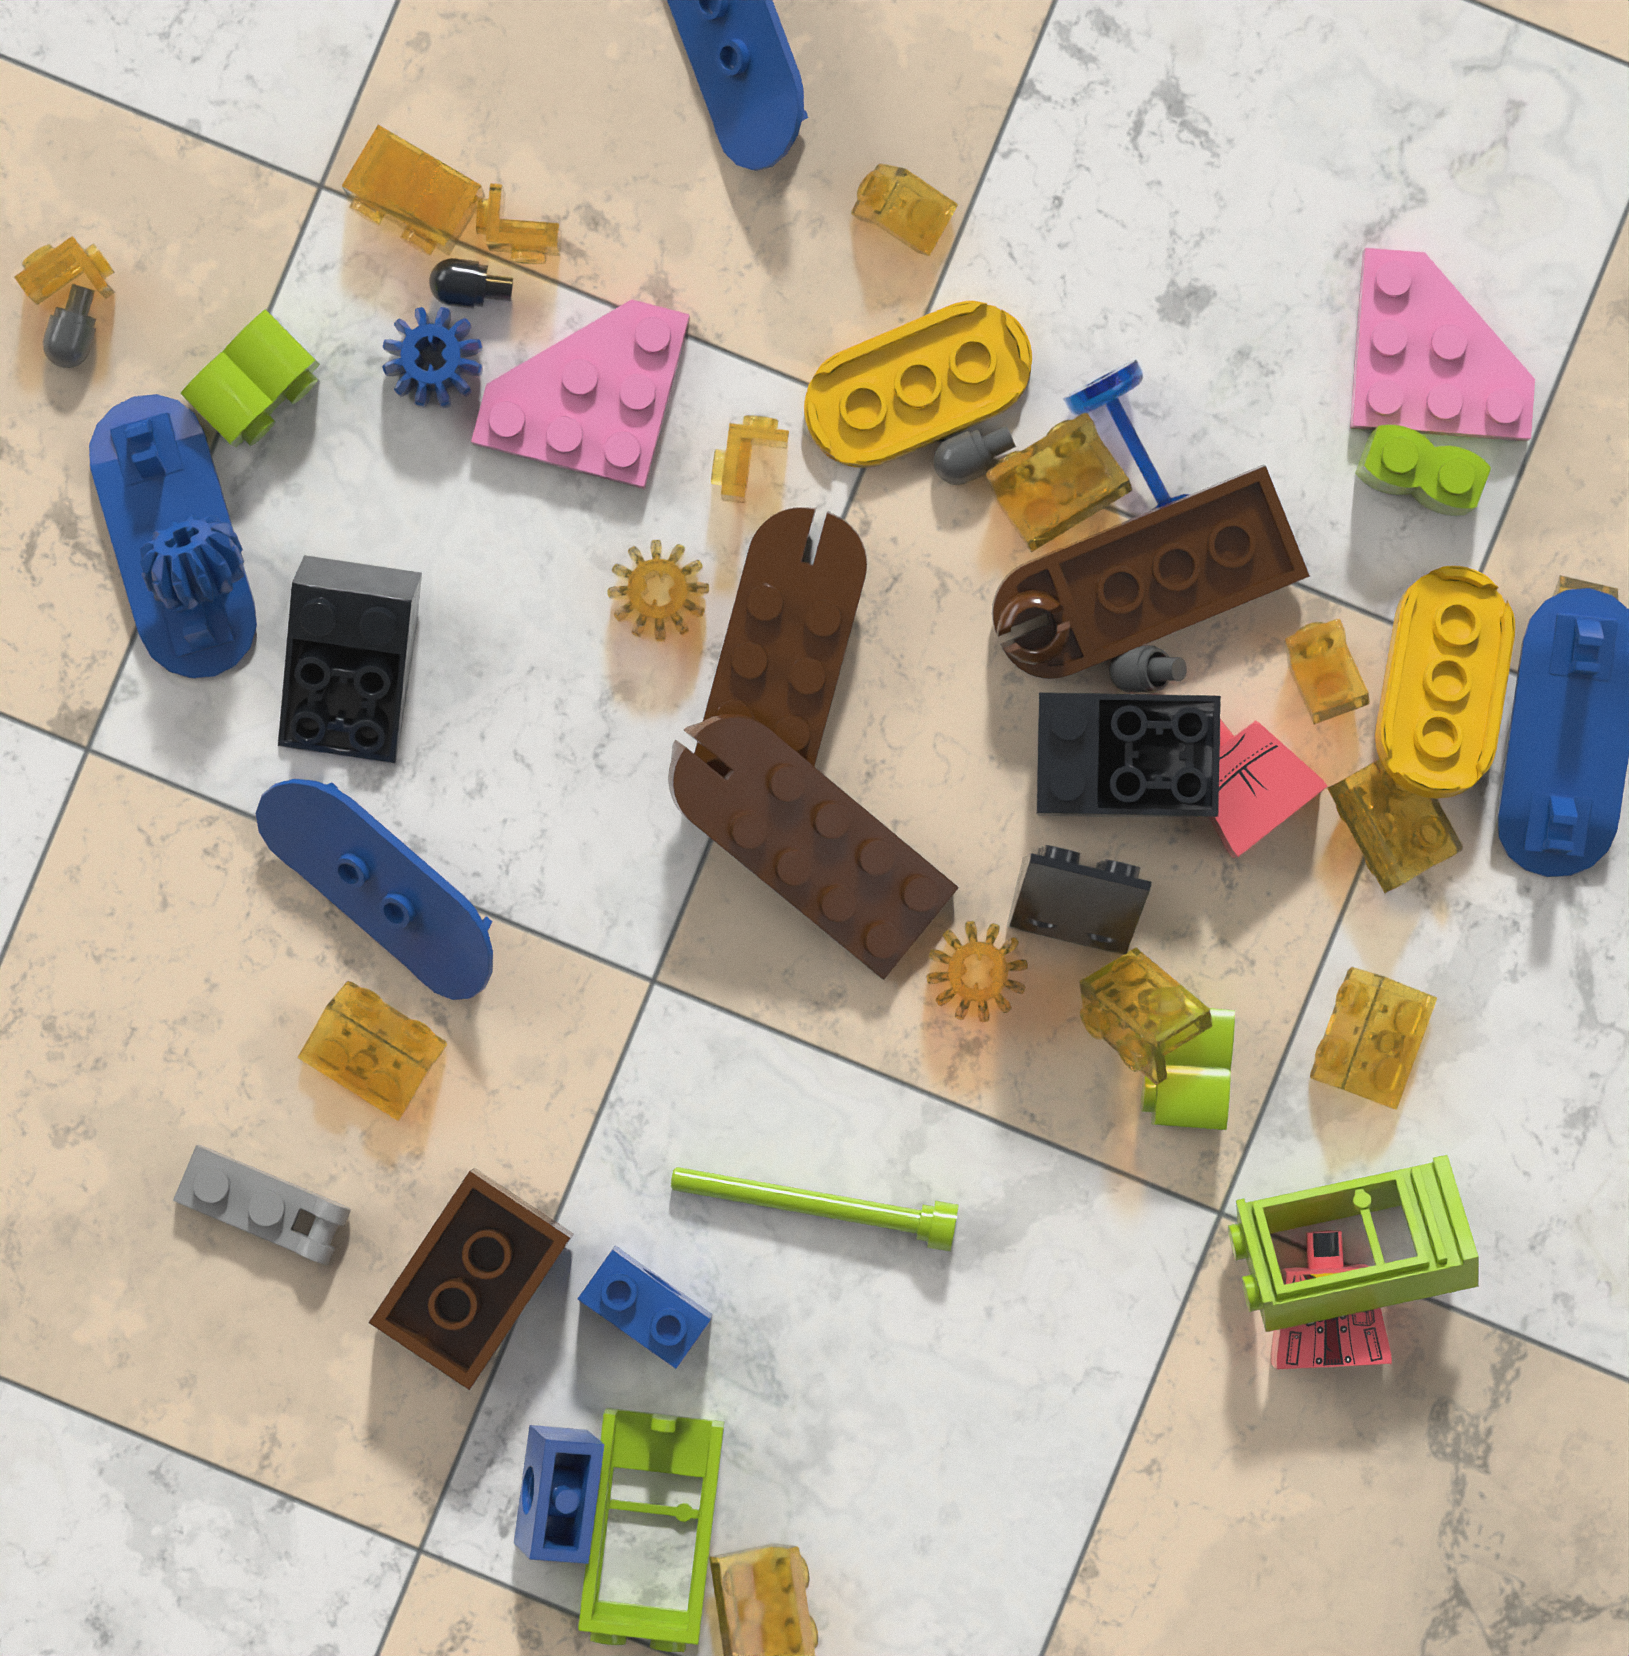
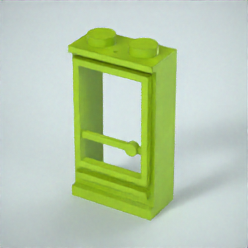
(1436, 1222)
(663, 1446)

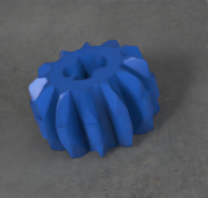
(412, 361)
(192, 561)

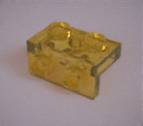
(1057, 481)
(1392, 826)
(1141, 1012)
(1372, 1037)
(372, 1049)
(763, 1602)

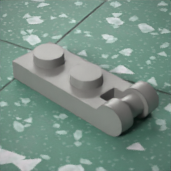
(259, 1203)

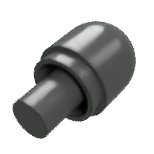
(70, 330)
(970, 454)
(1146, 670)

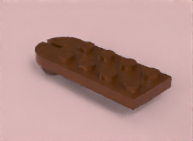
(1149, 576)
(789, 630)
(807, 840)

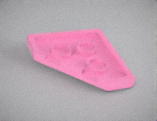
(1432, 357)
(590, 397)

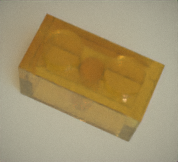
(411, 191)

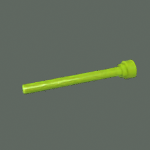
(931, 1224)

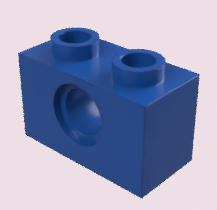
(645, 1307)
(558, 1494)

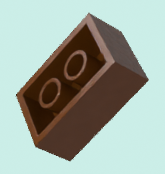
(471, 1278)

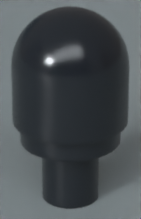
(467, 283)

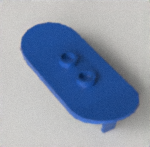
(744, 76)
(155, 470)
(1567, 735)
(379, 884)

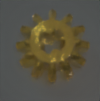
(678, 593)
(997, 973)

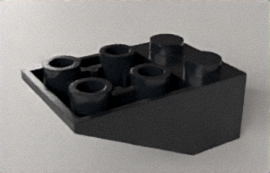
(348, 658)
(1128, 755)
(1078, 901)

